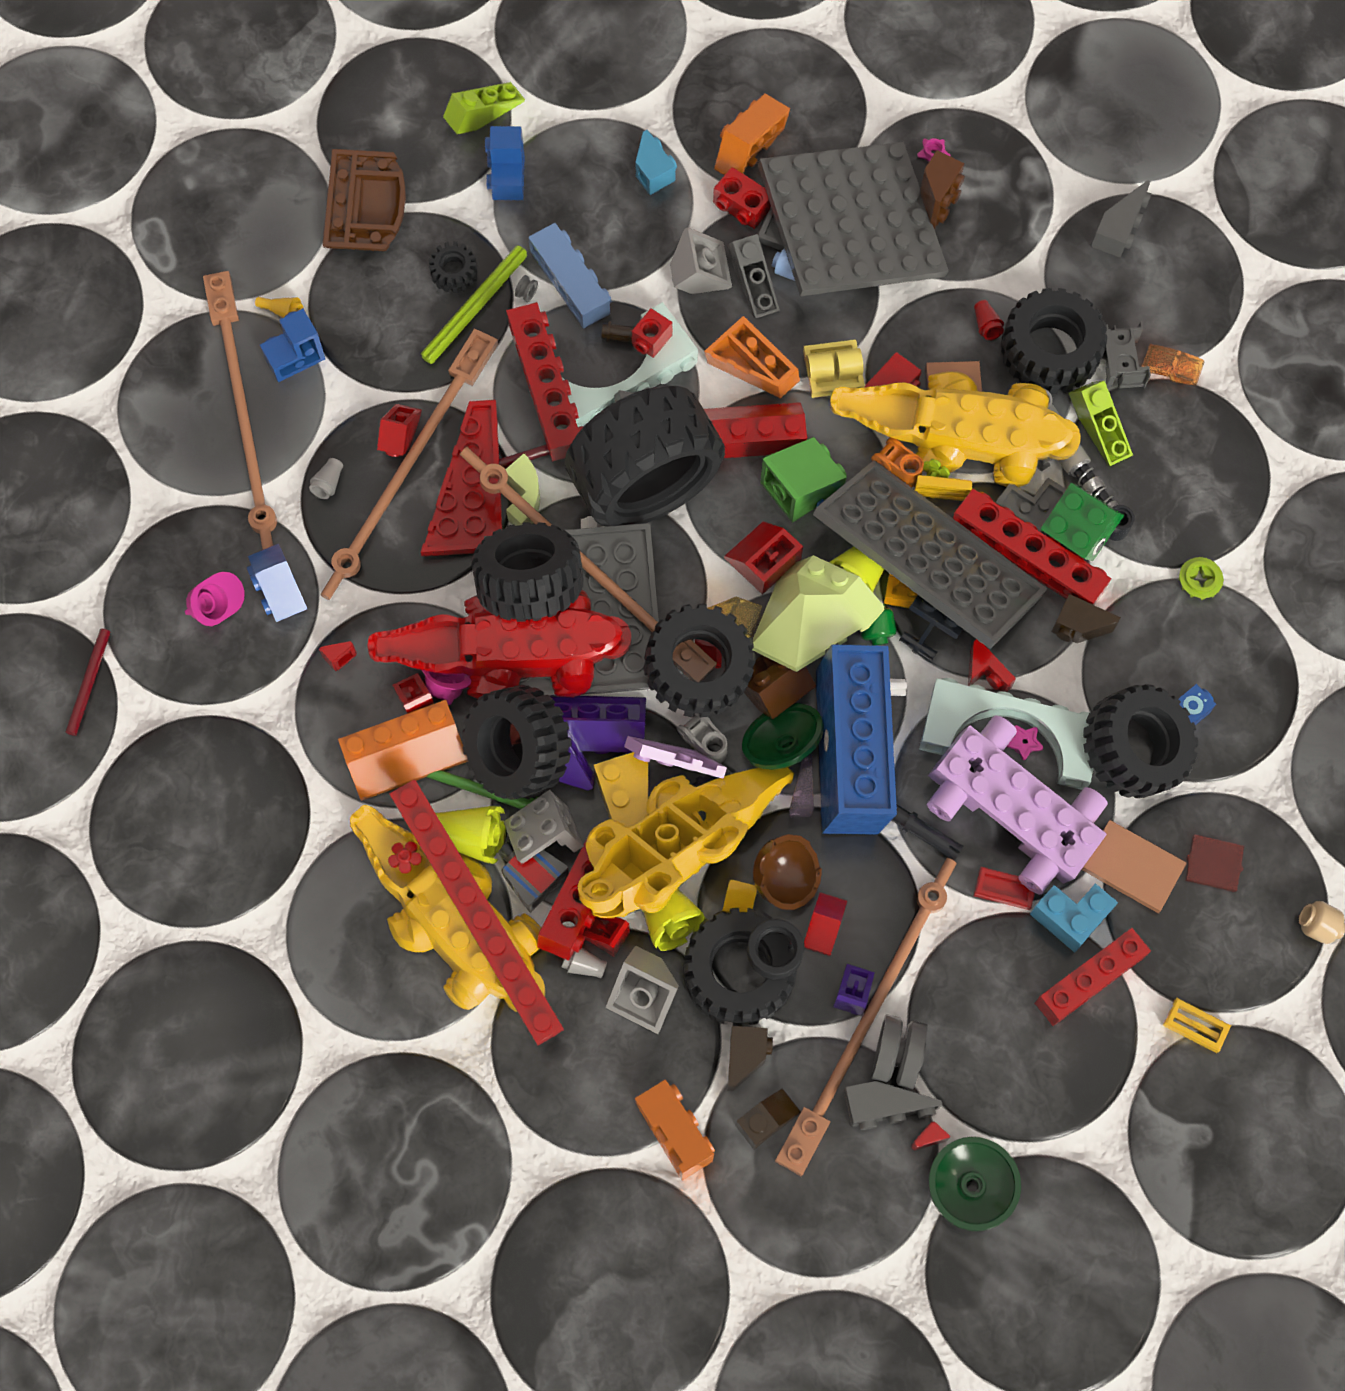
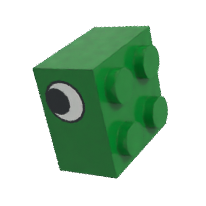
(1082, 522)

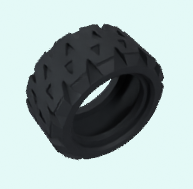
(644, 456)

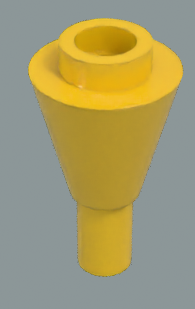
(279, 306)

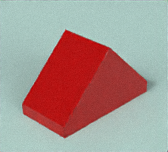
(413, 693)
(825, 924)
(608, 934)

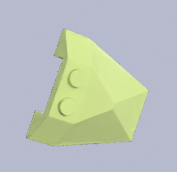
(811, 611)

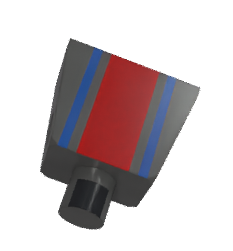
(534, 878)

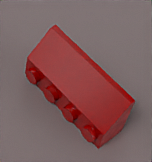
(759, 428)

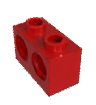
(746, 194)

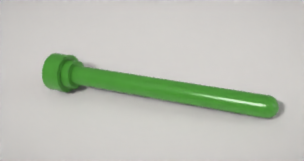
(476, 788)

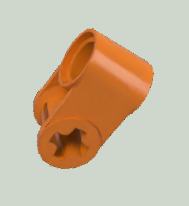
(897, 459)

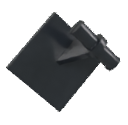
(935, 617)

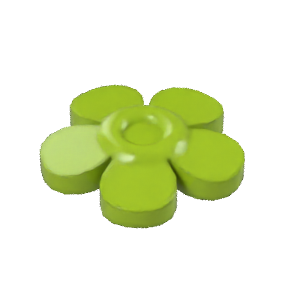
(934, 469)

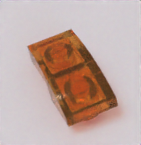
(1173, 363)

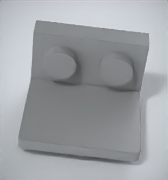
(540, 825)

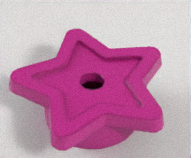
(931, 145)
(1025, 749)

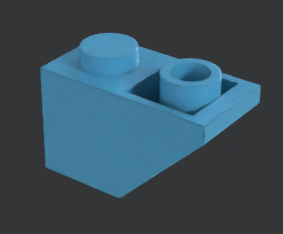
(653, 165)

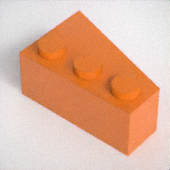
(750, 133)
(753, 358)
(675, 1129)

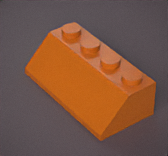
(403, 750)

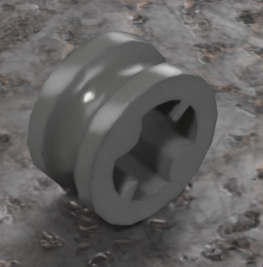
(526, 288)

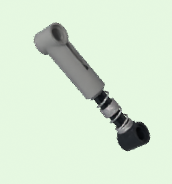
(1079, 466)

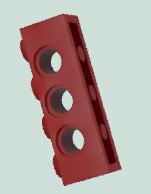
(555, 936)
(1092, 977)

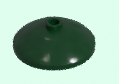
(784, 739)
(991, 1170)

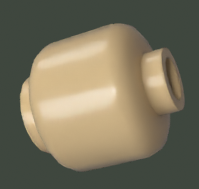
(1322, 922)

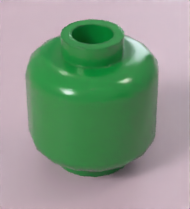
(881, 628)

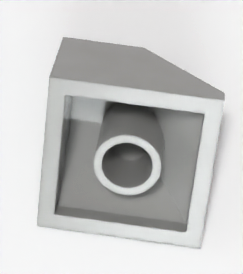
(700, 264)
(643, 990)

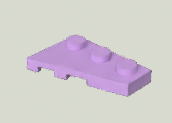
(674, 755)

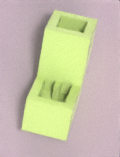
(524, 481)

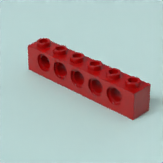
(529, 320)
(1033, 563)

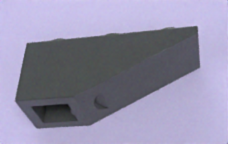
(1117, 222)
(753, 275)
(879, 1102)

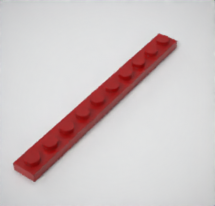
(476, 913)

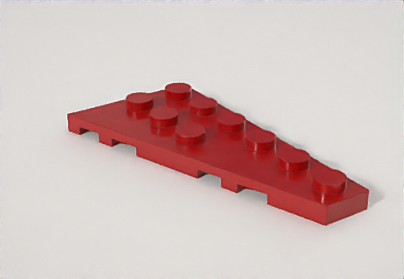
(463, 507)

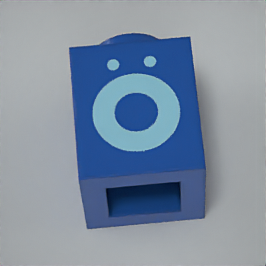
(1198, 703)

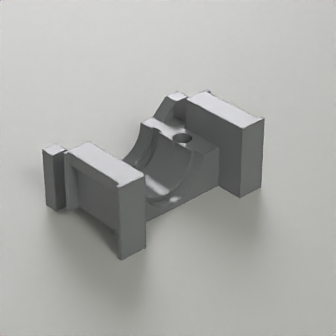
(1123, 359)

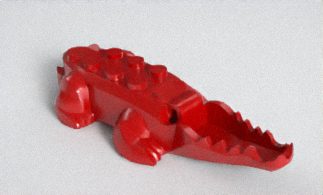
(508, 650)

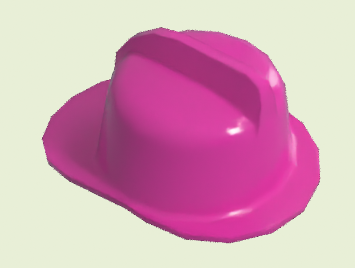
(215, 598)
(446, 686)

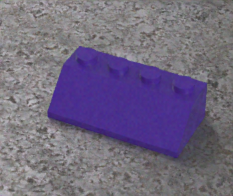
(603, 721)

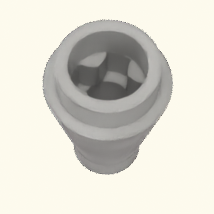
(326, 479)
(584, 964)

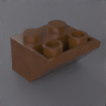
(941, 186)
(776, 686)

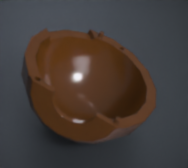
(787, 872)

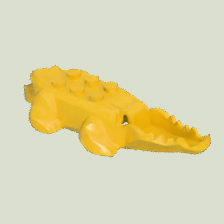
(966, 423)
(652, 858)
(433, 920)

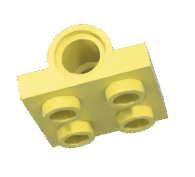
(833, 367)

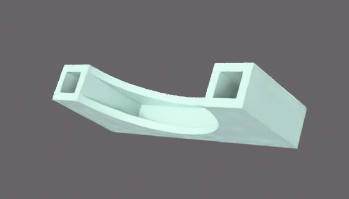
(675, 356)
(958, 705)

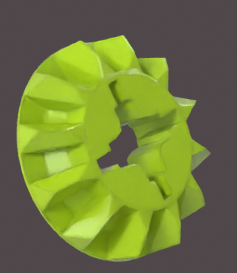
(1208, 570)

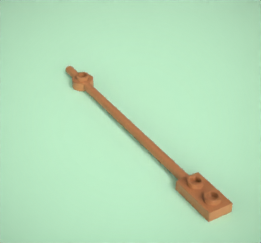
(223, 312)
(465, 369)
(687, 655)
(810, 1124)

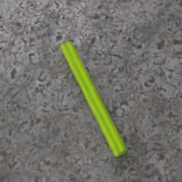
(474, 304)

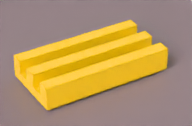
(943, 487)
(1173, 1014)

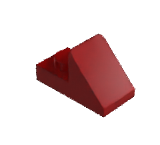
(983, 663)

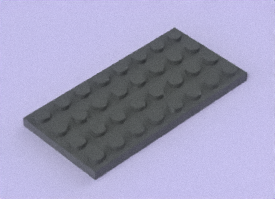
(931, 553)

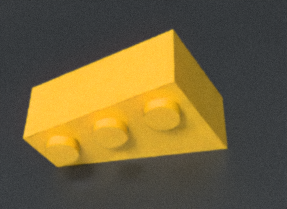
(624, 788)

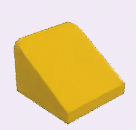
(739, 896)

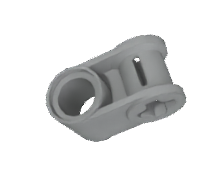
(701, 734)

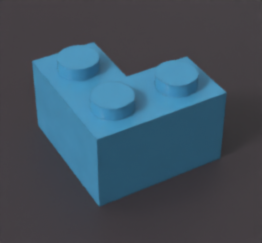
(1072, 921)

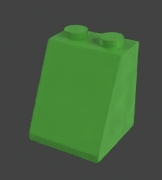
(801, 477)

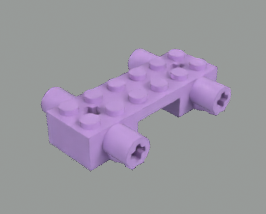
(1018, 804)

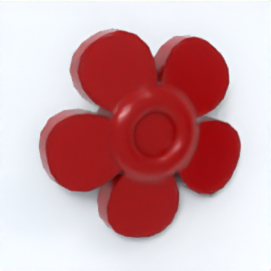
(404, 856)

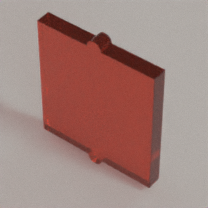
(1215, 863)

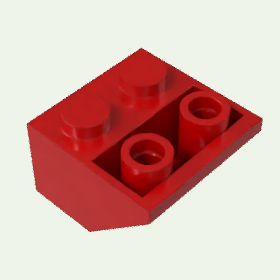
(765, 555)

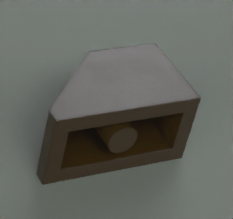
(1083, 621)
(747, 1053)
(767, 1118)

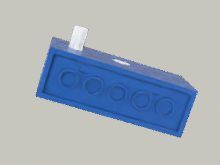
(856, 739)

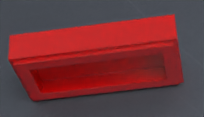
(1003, 889)

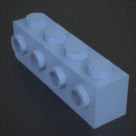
(570, 275)

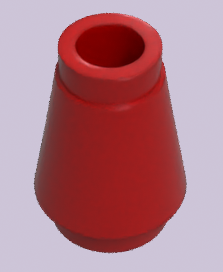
(988, 321)

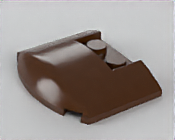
(363, 200)

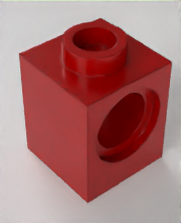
(655, 324)

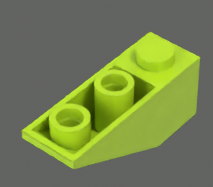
(477, 107)
(1101, 421)

